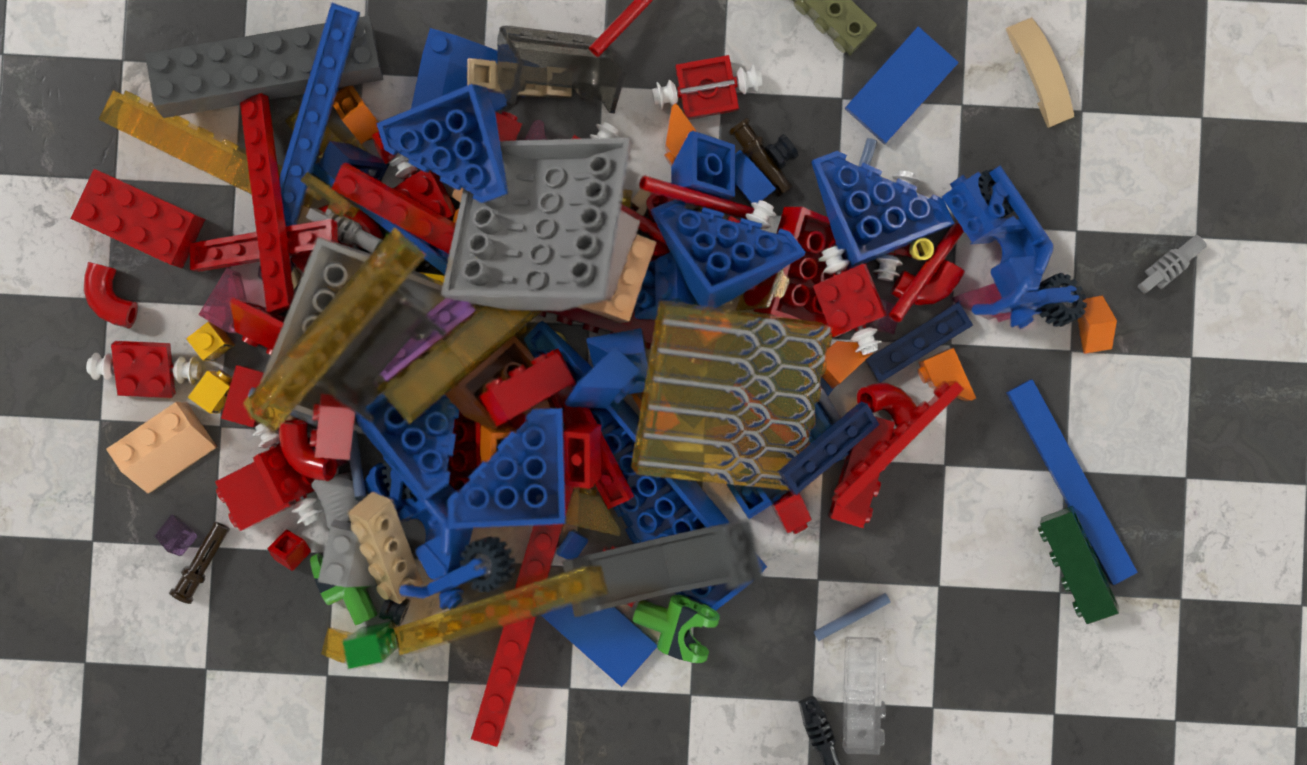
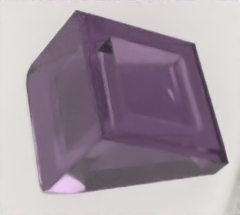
(175, 536)

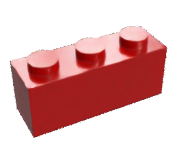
(526, 388)

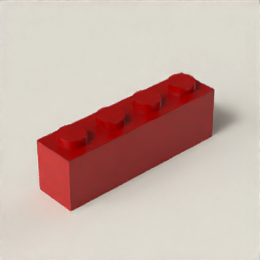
(859, 510)

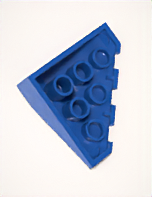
(445, 67)
(453, 139)
(874, 213)
(720, 255)
(414, 449)
(519, 482)

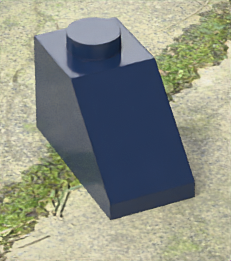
(338, 153)

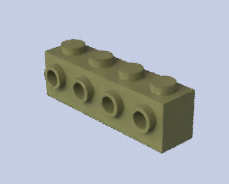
(840, 20)

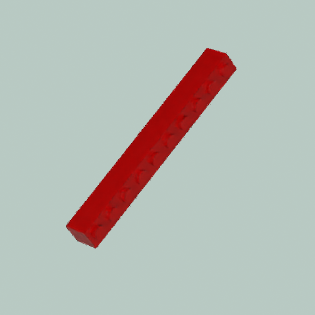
(516, 636)

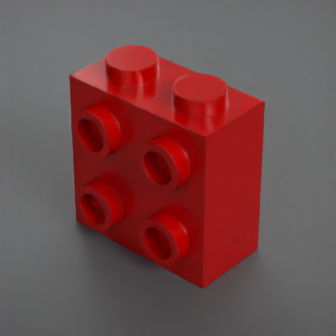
(248, 497)

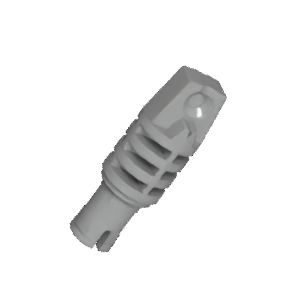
(348, 230)
(1171, 264)

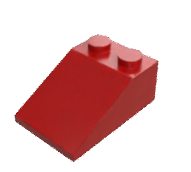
(256, 324)

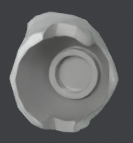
(336, 497)

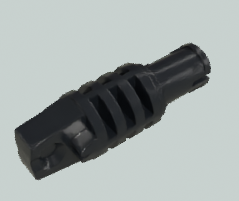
(819, 730)

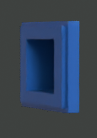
(572, 545)

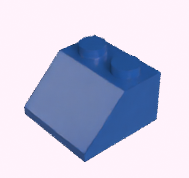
(705, 166)
(628, 343)
(605, 382)

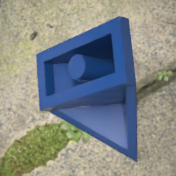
(754, 499)

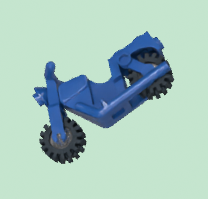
(1026, 249)
(445, 550)

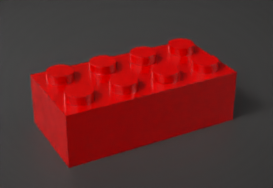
(137, 218)

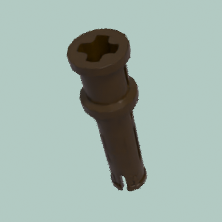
(753, 146)
(194, 575)

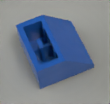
(664, 283)

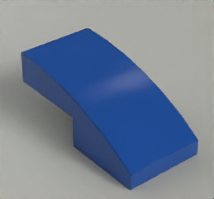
(751, 180)

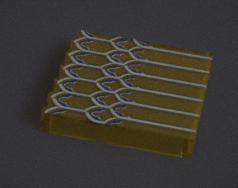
(728, 395)

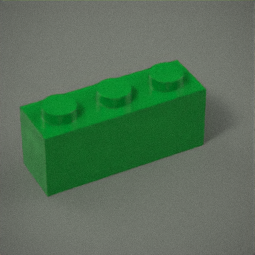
(370, 645)

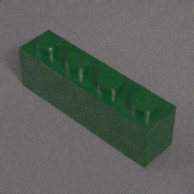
(1079, 565)

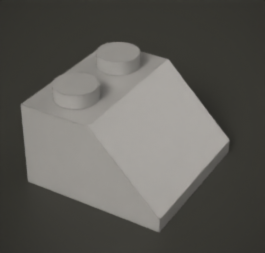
(343, 560)

